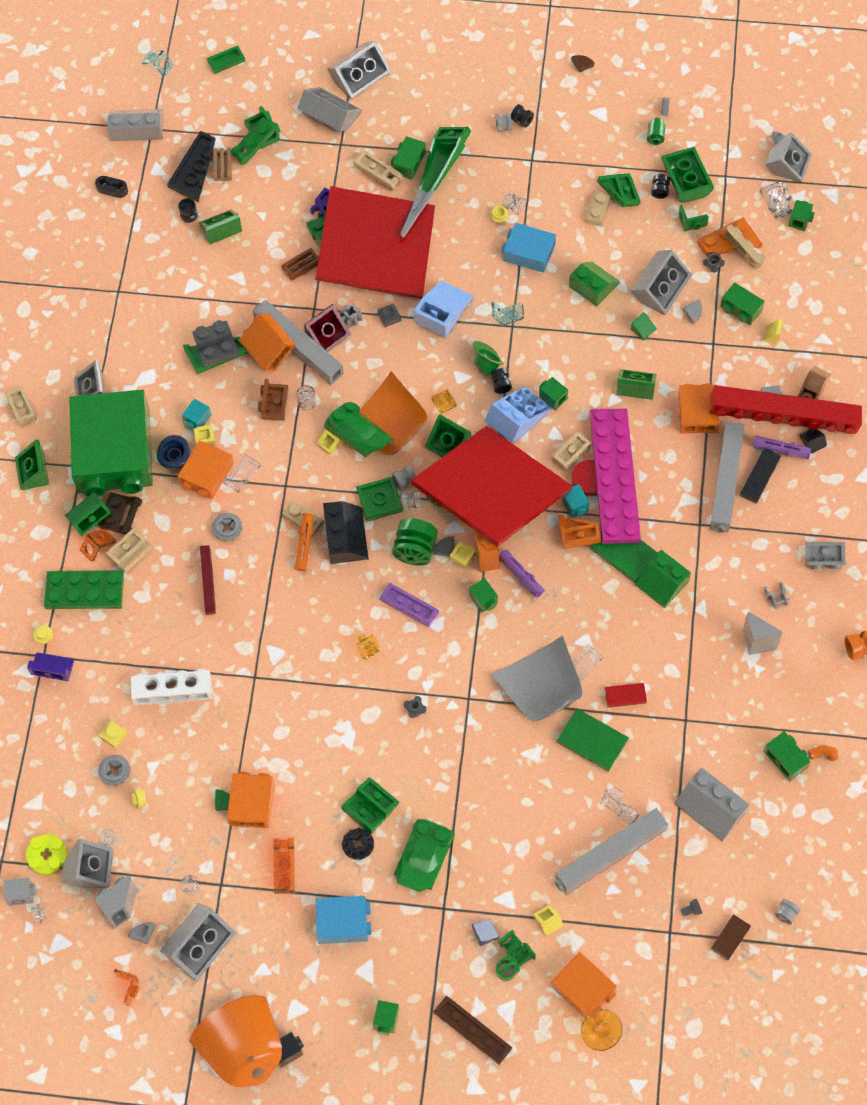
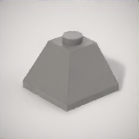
(789, 158)
(88, 865)

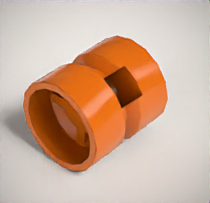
(856, 645)

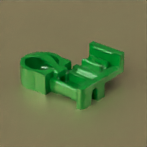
(518, 955)

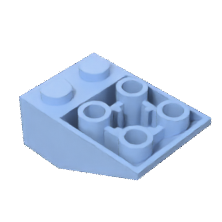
(441, 308)
(516, 413)

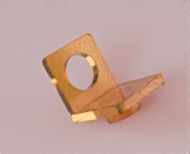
(96, 540)
(133, 987)

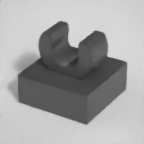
(389, 315)

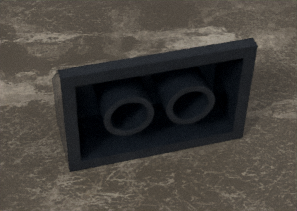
(345, 532)

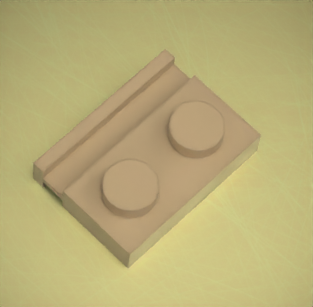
(129, 550)

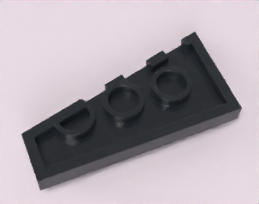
(192, 170)

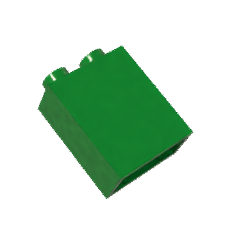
(110, 442)

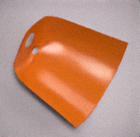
(395, 412)
(233, 1035)

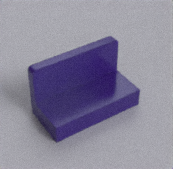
(51, 666)

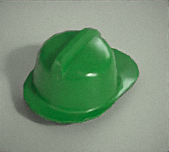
(486, 358)

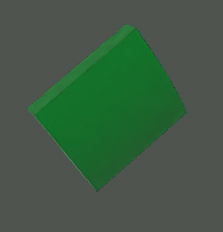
(370, 805)

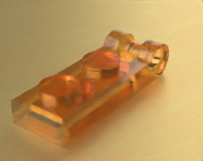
(284, 866)

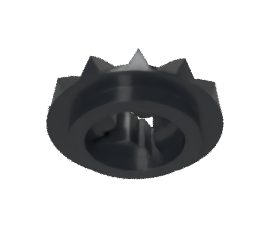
(360, 852)

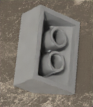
(359, 69)
(328, 109)
(135, 125)
(661, 281)
(712, 804)
(197, 941)

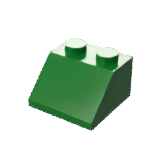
(592, 282)
(663, 578)

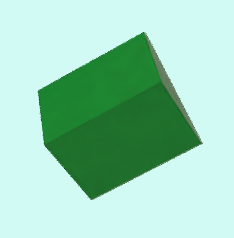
(221, 226)
(636, 384)
(446, 436)
(32, 467)

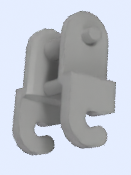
(771, 596)

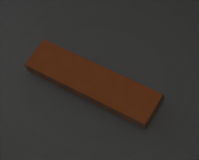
(473, 1030)

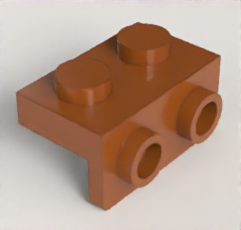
(273, 401)

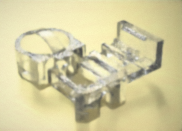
(612, 798)

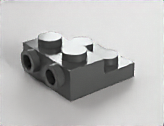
(215, 343)

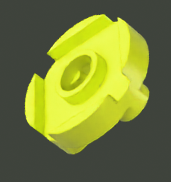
(41, 844)

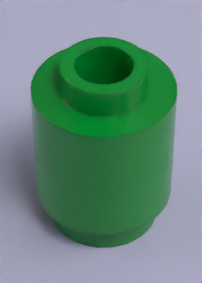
(656, 131)

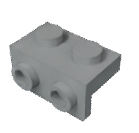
(825, 554)

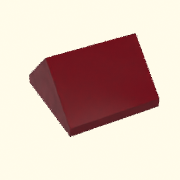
(327, 328)

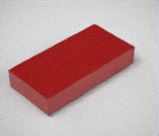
(625, 695)

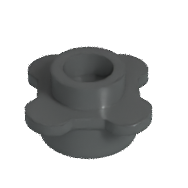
(714, 257)
(415, 712)

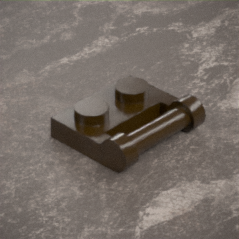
(117, 505)

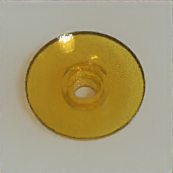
(605, 1038)

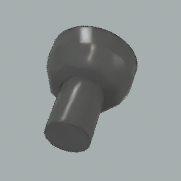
(694, 907)

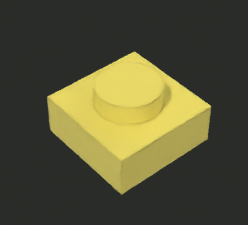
(204, 434)
(462, 554)
(113, 734)

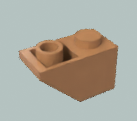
(814, 383)

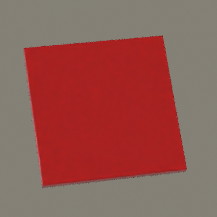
(366, 247)
(491, 485)

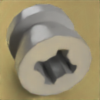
(503, 122)
(787, 911)

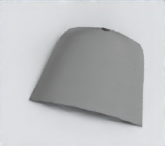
(542, 681)

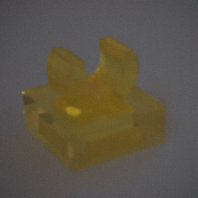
(444, 401)
(368, 646)

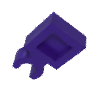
(320, 202)

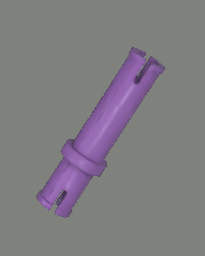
(782, 447)
(527, 580)

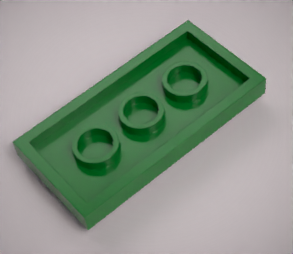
(84, 589)

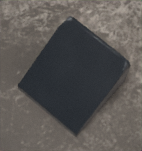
(813, 439)

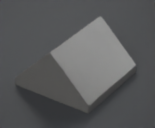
(90, 380)
(760, 635)

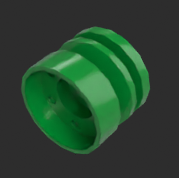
(414, 541)

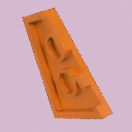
(718, 243)

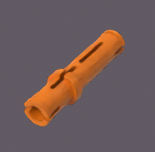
(307, 519)

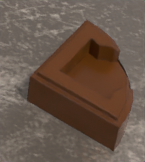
(582, 62)

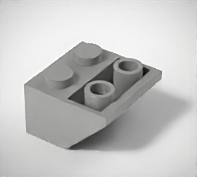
(117, 901)

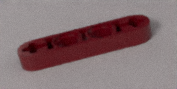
(208, 581)

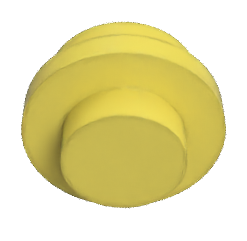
(499, 214)
(43, 634)
(138, 798)

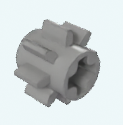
(351, 315)

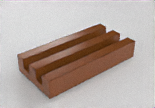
(303, 266)

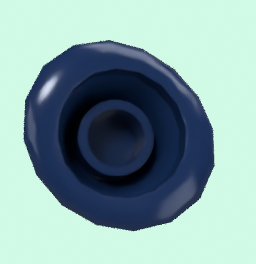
(173, 451)

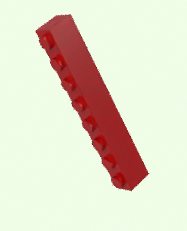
(785, 409)

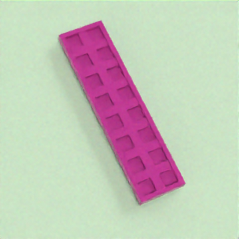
(614, 476)

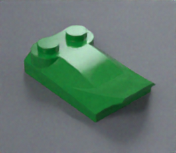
(687, 174)
(356, 429)
(423, 855)

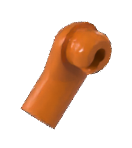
(825, 750)

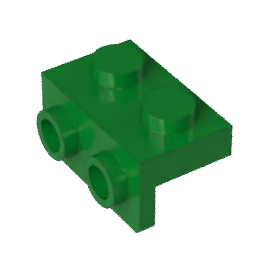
(252, 121)

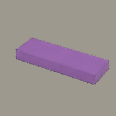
(409, 605)

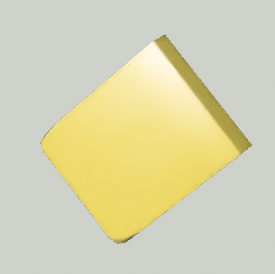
(773, 332)
(329, 442)
(548, 920)

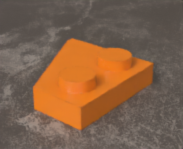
(578, 532)

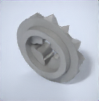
(227, 519)
(117, 762)

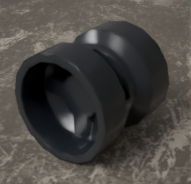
(523, 116)
(661, 183)
(188, 210)
(501, 382)

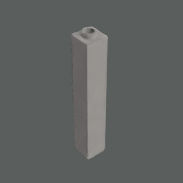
(306, 348)
(727, 477)
(610, 851)

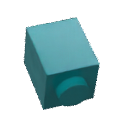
(196, 414)
(576, 502)

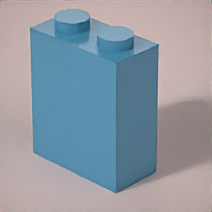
(529, 247)
(342, 919)

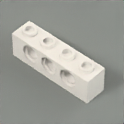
(180, 693)

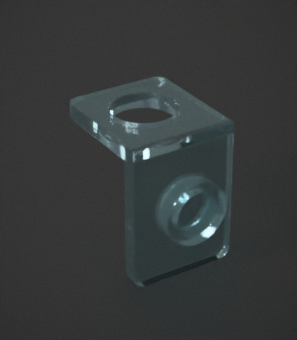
(155, 58)
(509, 314)

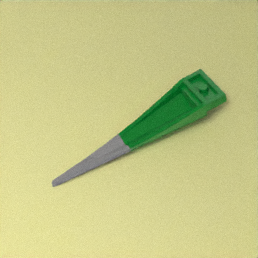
(443, 153)

